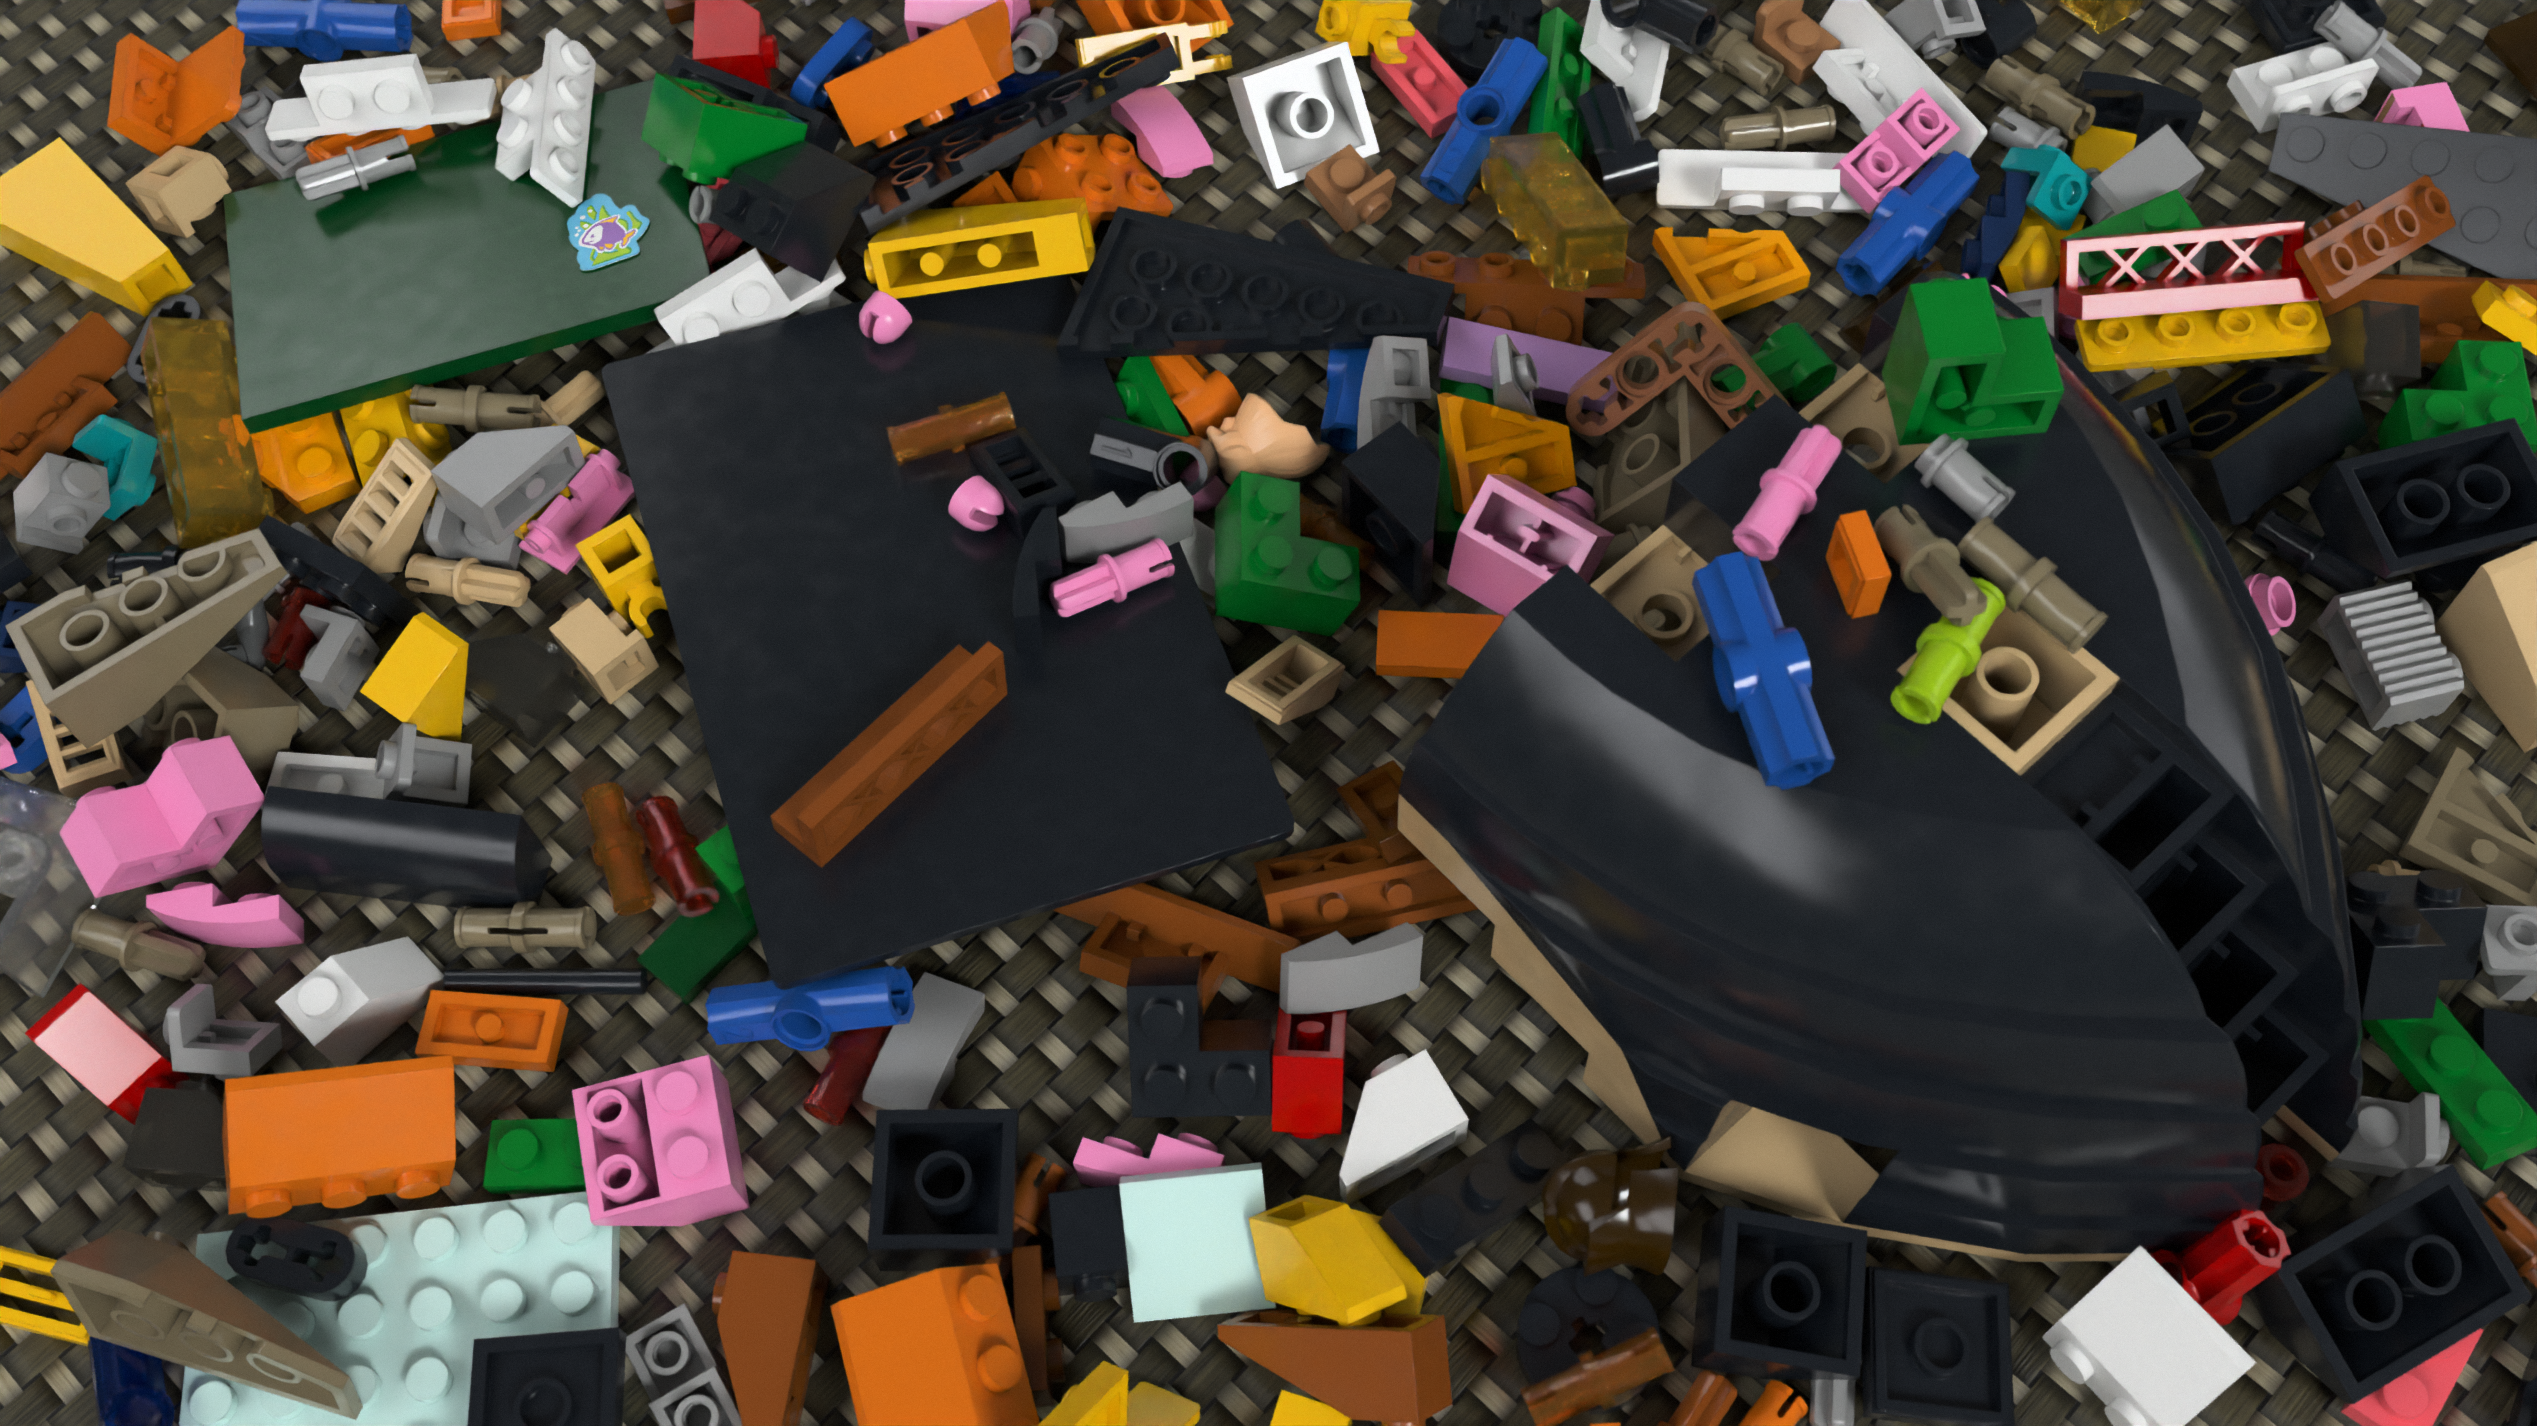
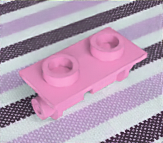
(595, 501)

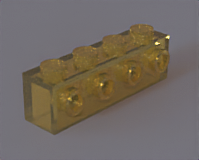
(1556, 210)
(202, 442)

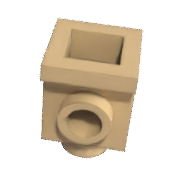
(180, 189)
(604, 649)

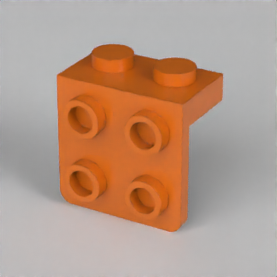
(172, 101)
(1091, 167)

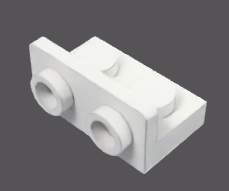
(2301, 82)

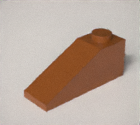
(769, 1332)
(1367, 1371)

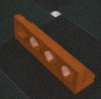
(892, 752)
(1353, 891)

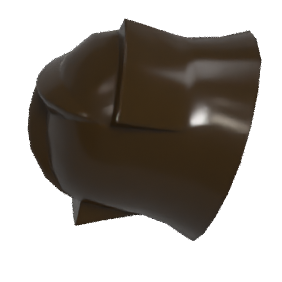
(1613, 1208)

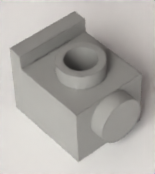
(1935, 24)
(60, 502)

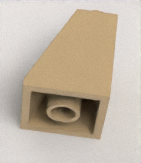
(2495, 639)

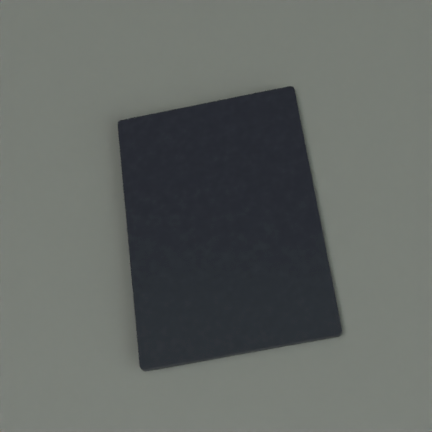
(832, 580)

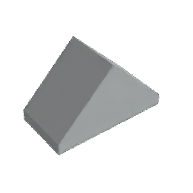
(2149, 171)

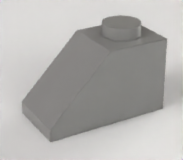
(507, 476)

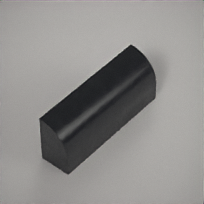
(401, 850)

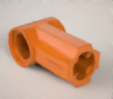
(1198, 396)

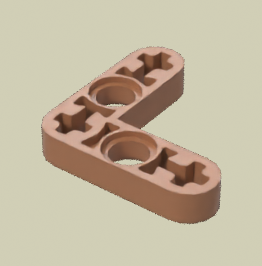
(1693, 361)

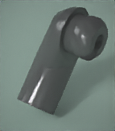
(252, 637)

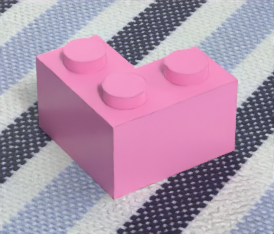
(168, 824)

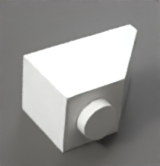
(361, 998)
(1400, 1124)

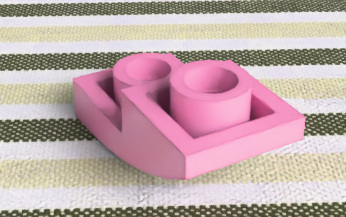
(1164, 131)
(1895, 150)
(211, 917)
(1106, 1162)

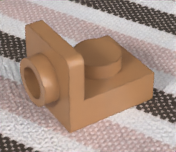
(1791, 37)
(1351, 189)

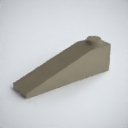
(1653, 446)
(122, 648)
(225, 699)
(176, 1308)

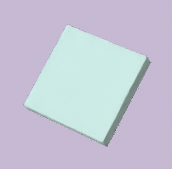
(1193, 1241)

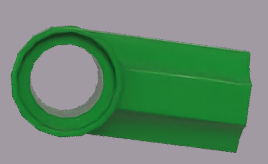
(1790, 362)

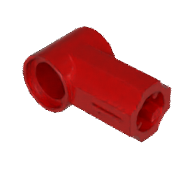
(2227, 1262)

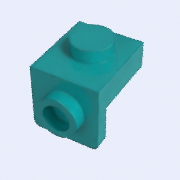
(2054, 185)
(127, 457)

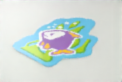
(605, 232)

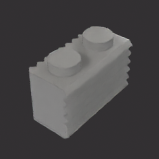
(2391, 653)

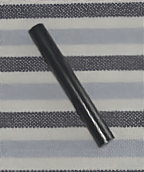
(547, 981)

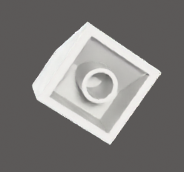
(1303, 111)
(2146, 1347)

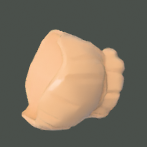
(1264, 443)

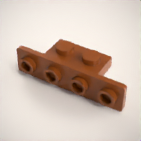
(2363, 241)
(1518, 295)
(2443, 303)
(59, 394)
(1161, 924)

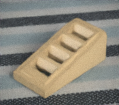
(362, 529)
(1288, 681)
(84, 777)

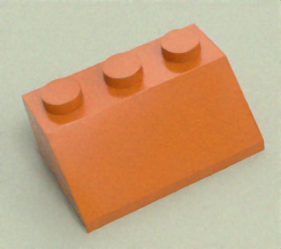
(925, 77)
(338, 1135)
(935, 1352)

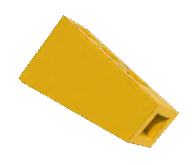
(82, 230)
(980, 246)

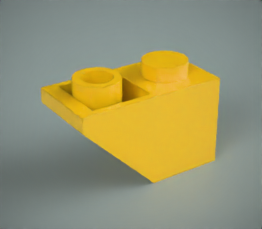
(1323, 1262)

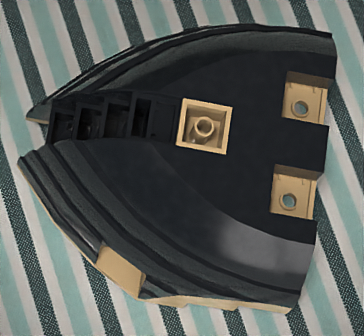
(2015, 942)

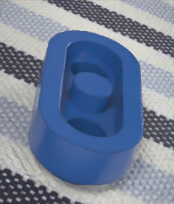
(840, 54)

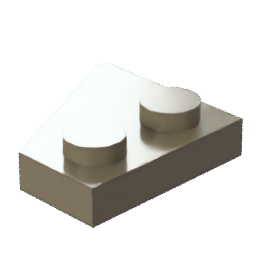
(2475, 836)

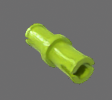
(1944, 657)

